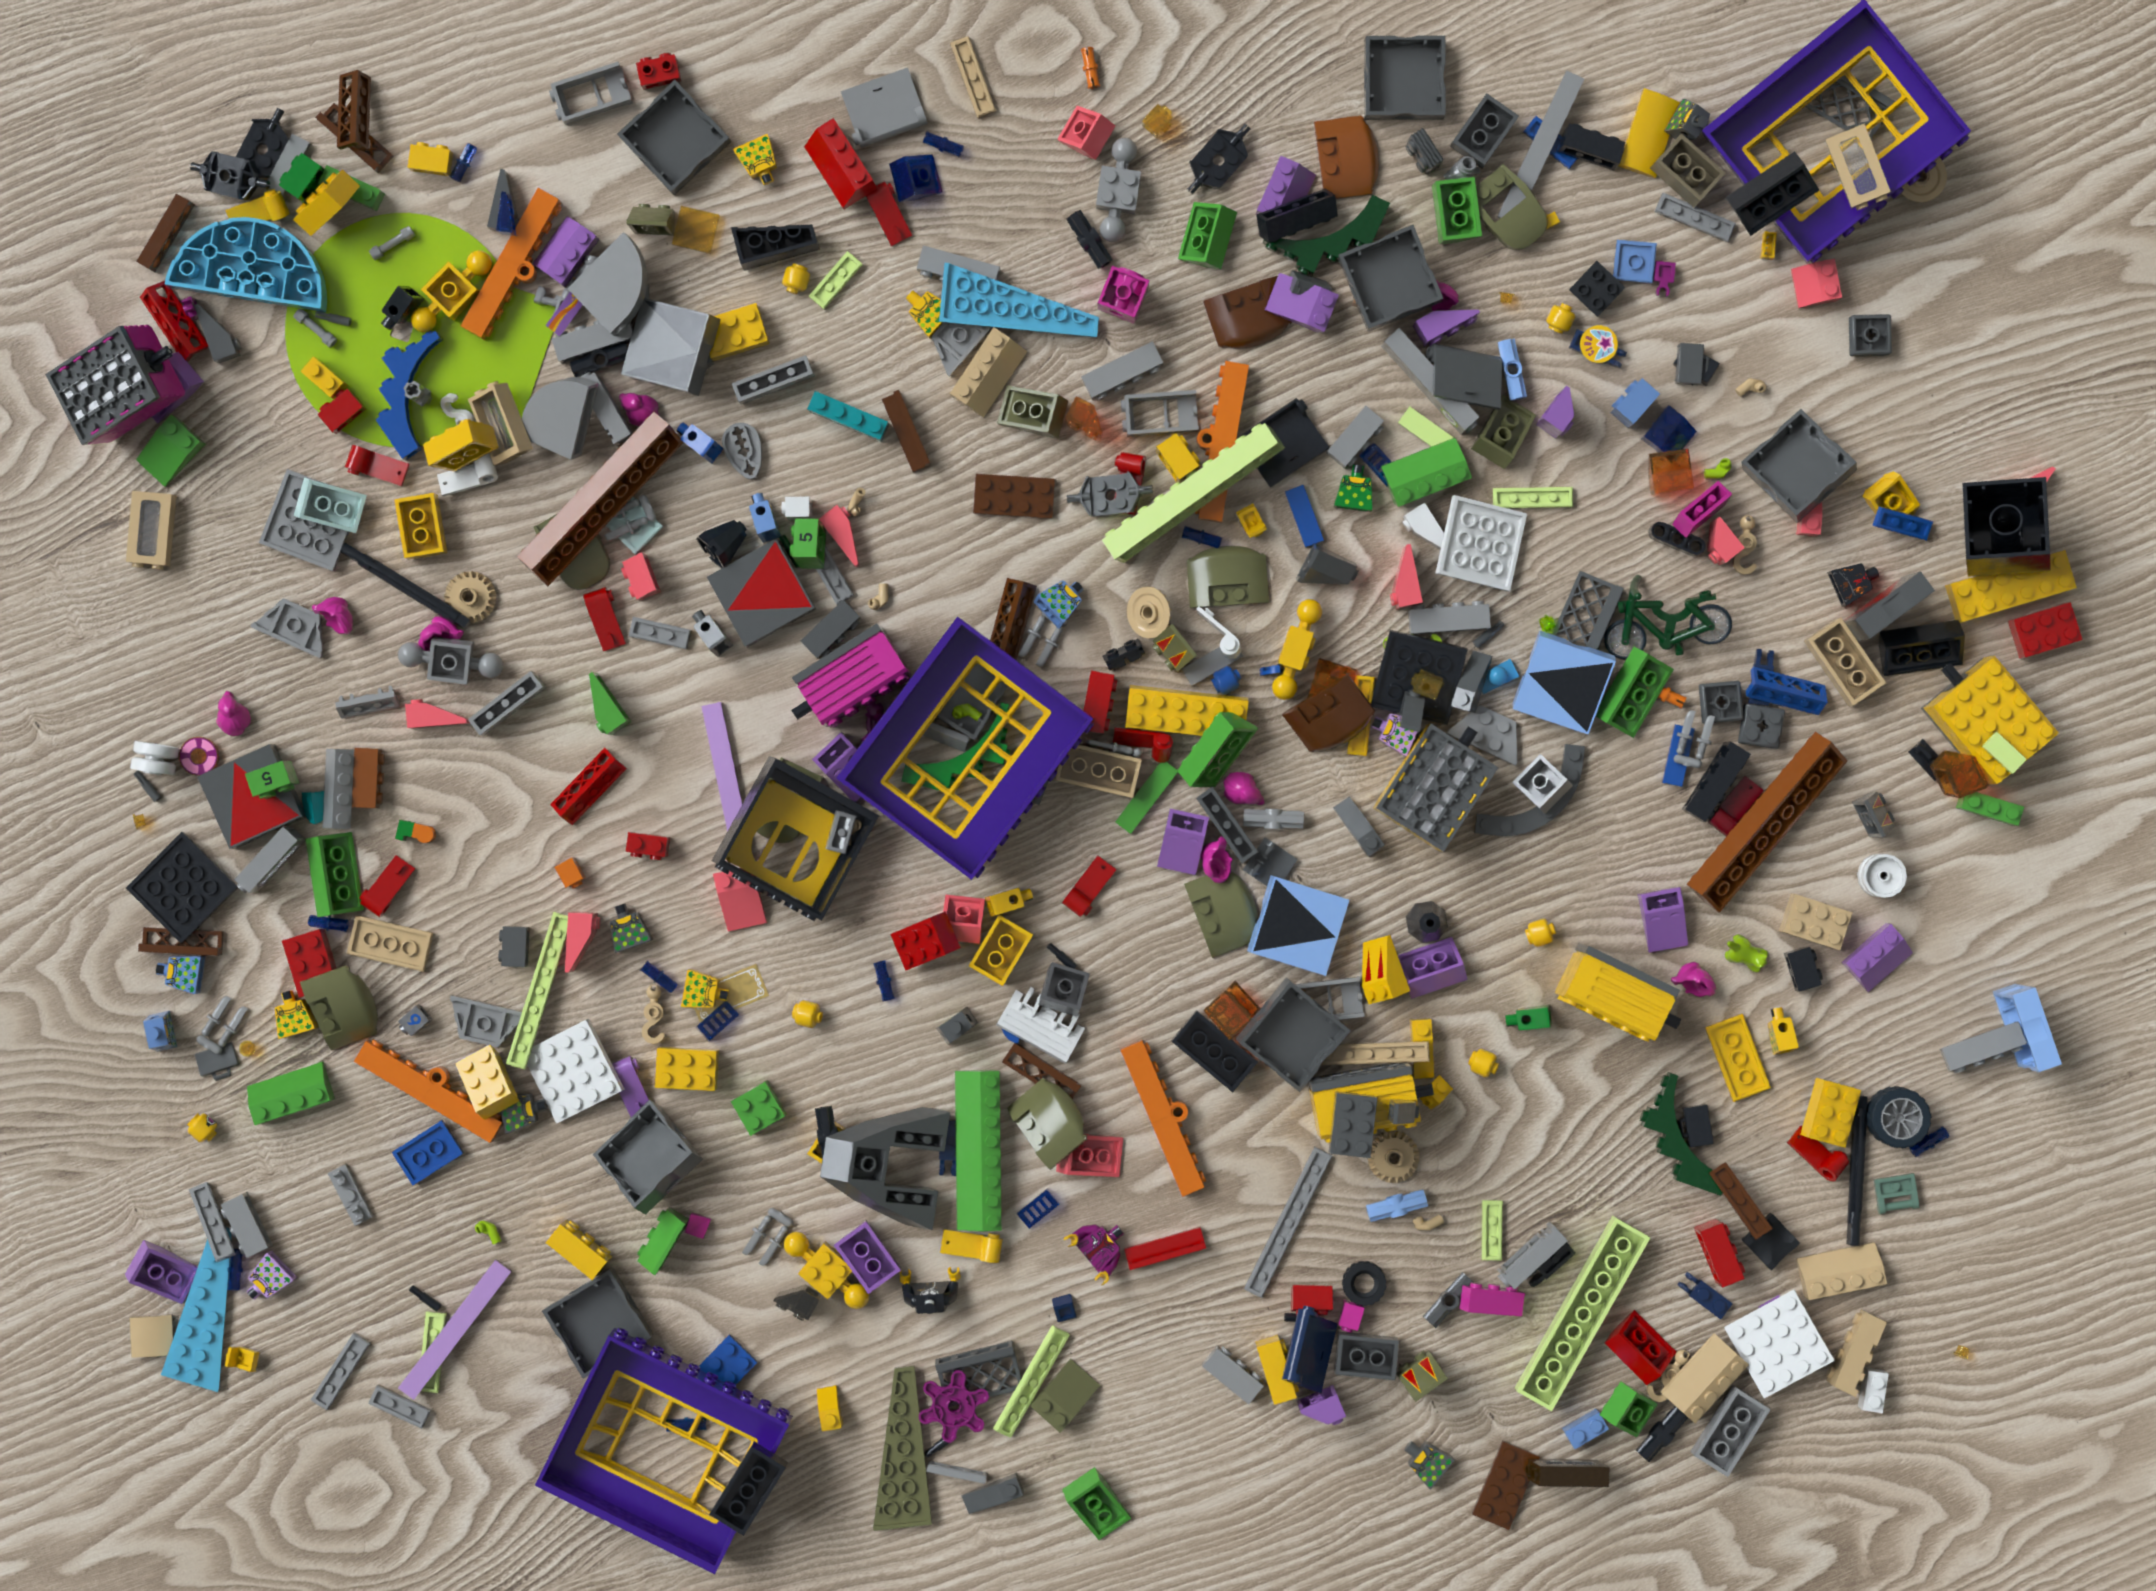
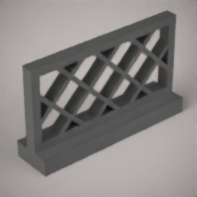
(1880, 99)
(1604, 617)
(979, 1357)

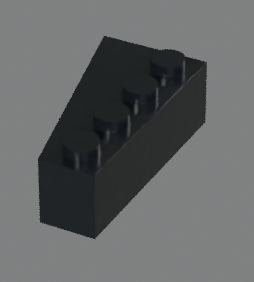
(772, 244)
(1716, 781)

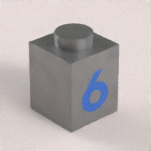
(414, 1020)

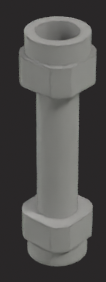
(406, 234)
(303, 317)

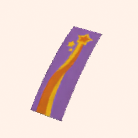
(564, 314)

